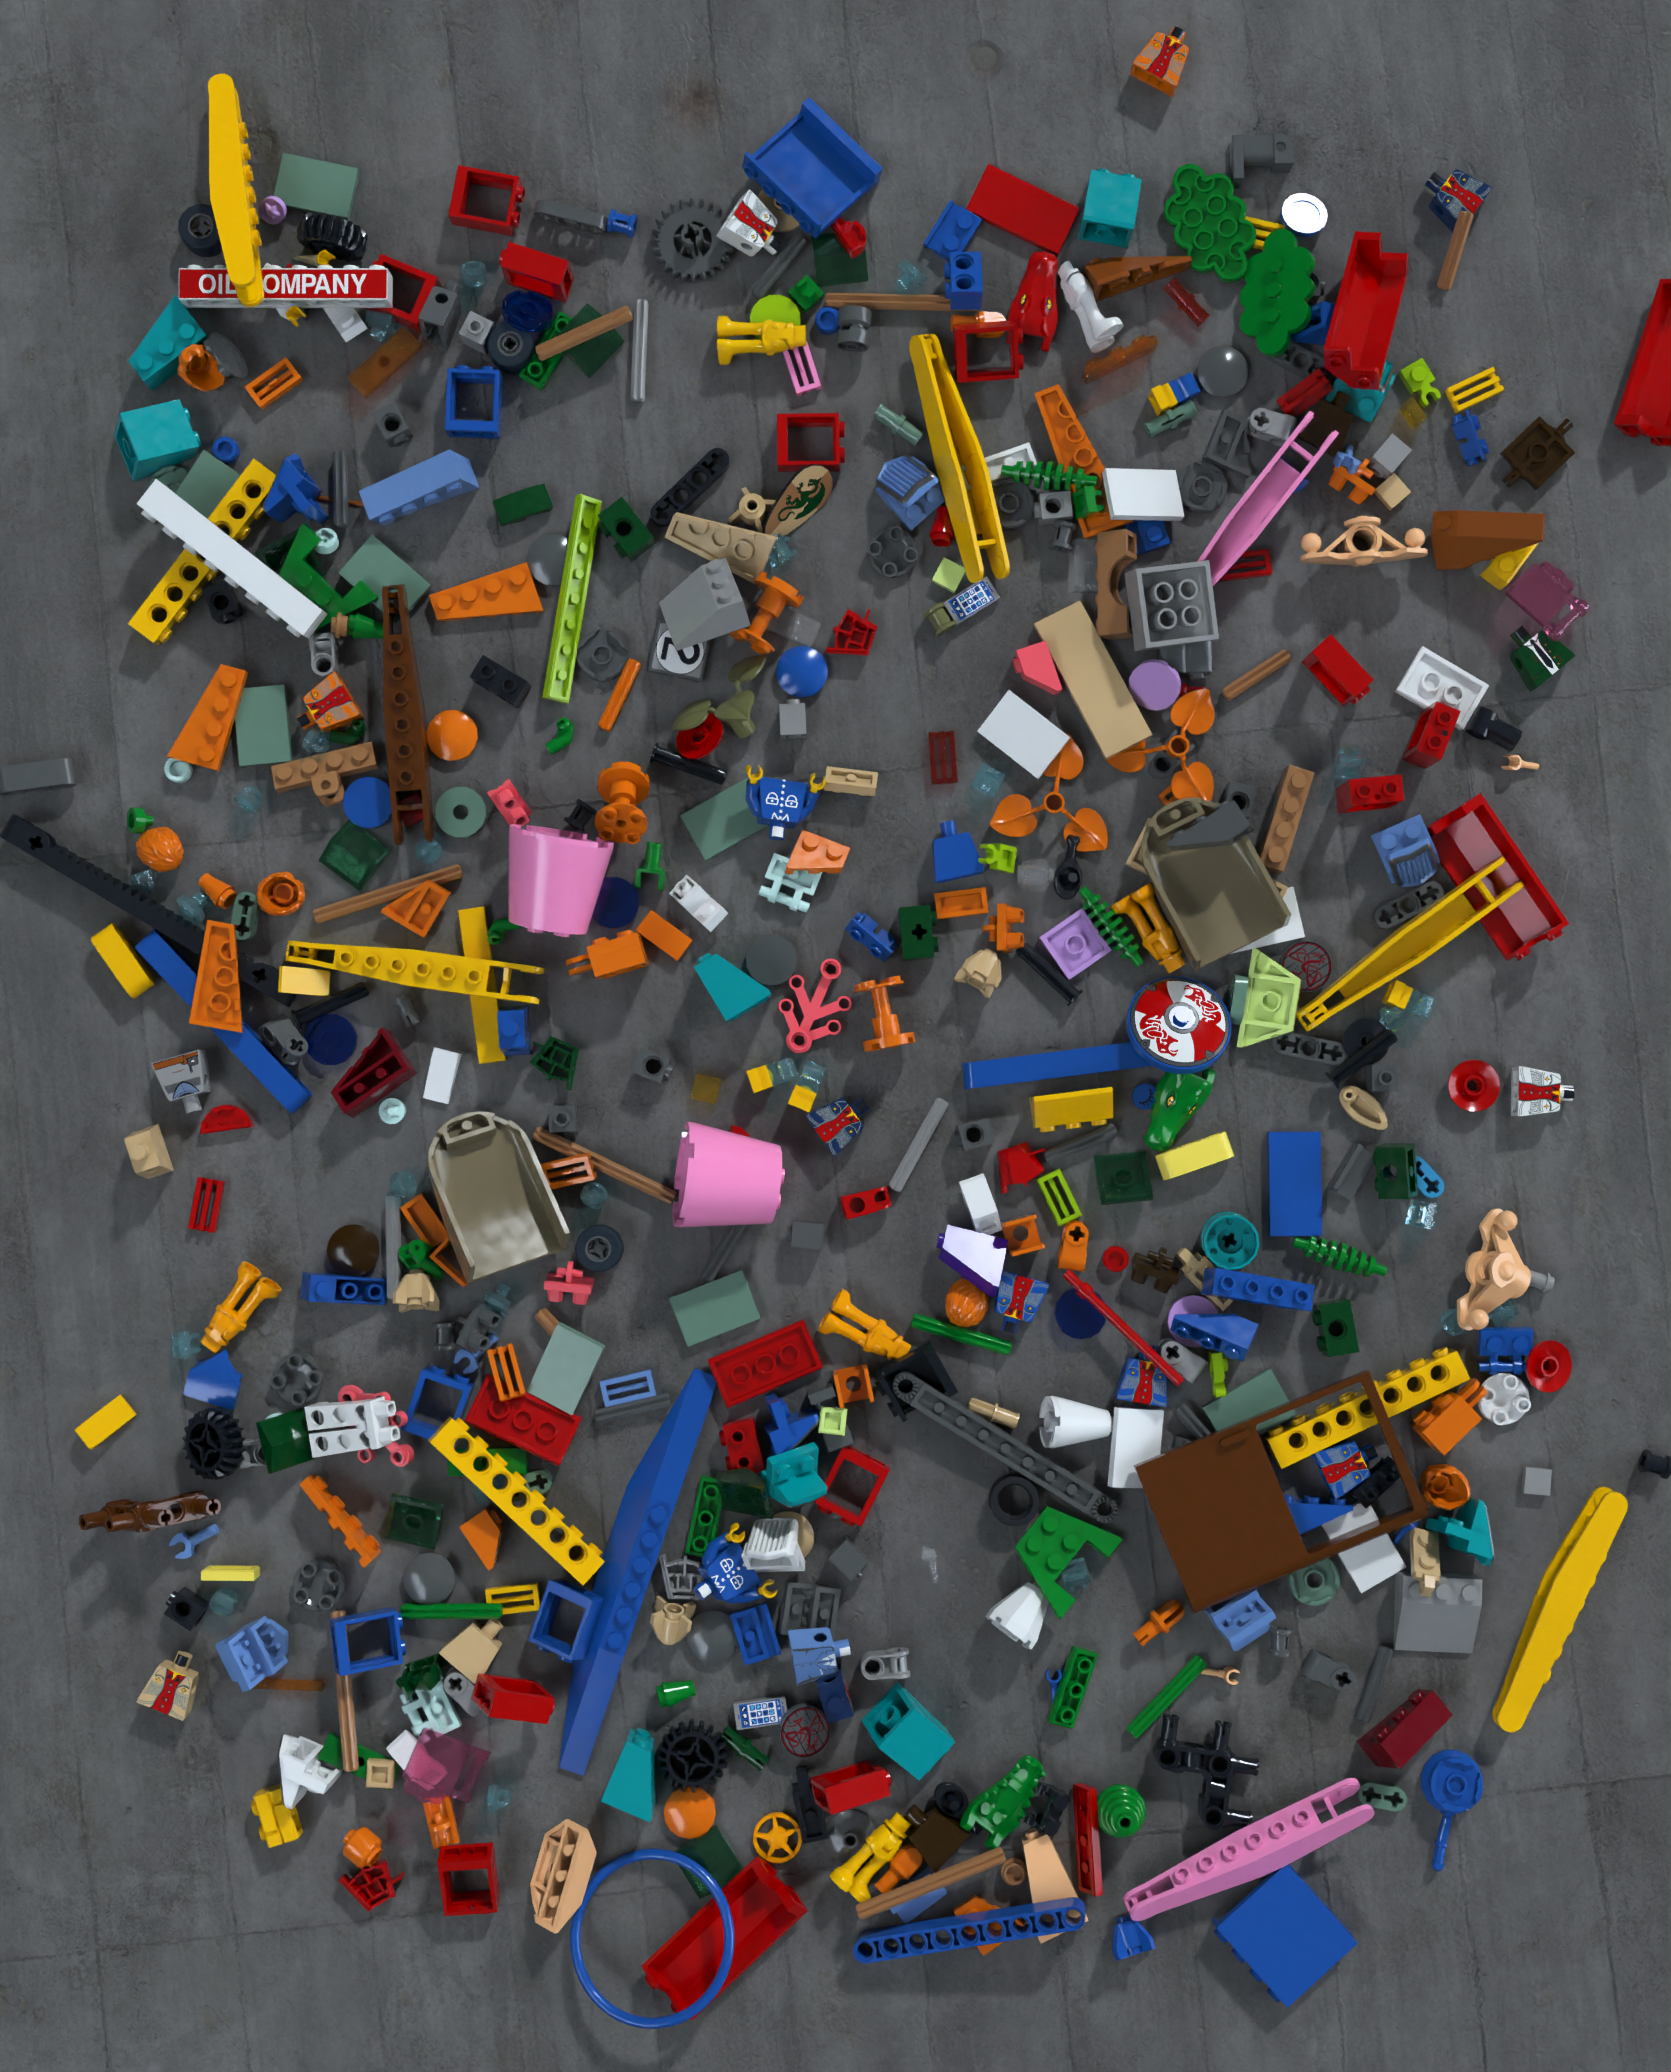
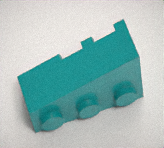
(159, 351)

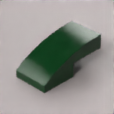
(522, 504)

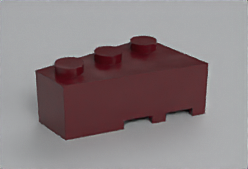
(374, 1075)
(1405, 1730)

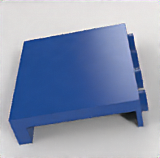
(813, 169)
(1285, 1935)

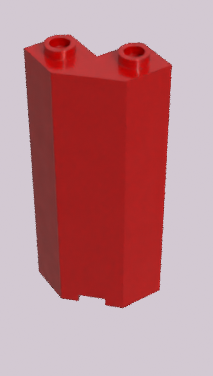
(1365, 312)
(1647, 395)
(1471, 840)
(691, 1957)

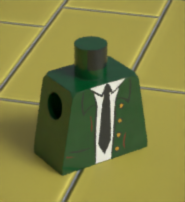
(1538, 656)

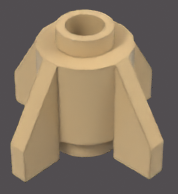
(751, 517)
(981, 971)
(416, 1292)
(671, 1620)

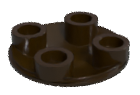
(353, 1250)

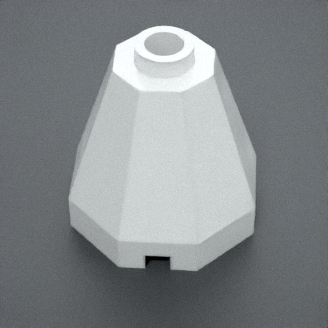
(1020, 1614)

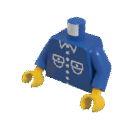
(780, 801)
(726, 1573)

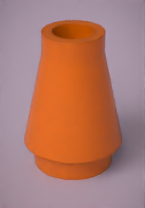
(218, 891)

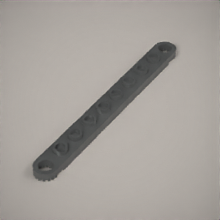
(1004, 1447)

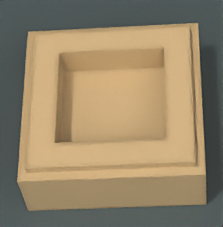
(1392, 491)
(380, 1773)

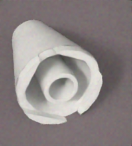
(1072, 1422)

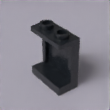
(922, 1363)

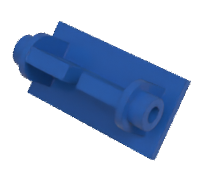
(1467, 428)
(880, 944)

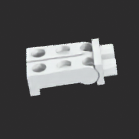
(368, 1415)

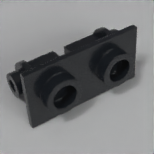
(1383, 1477)

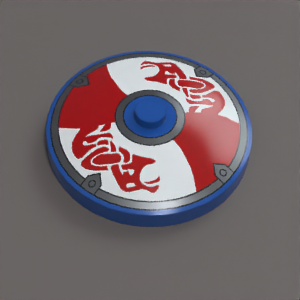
(1178, 1025)

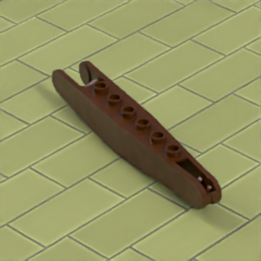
(404, 716)

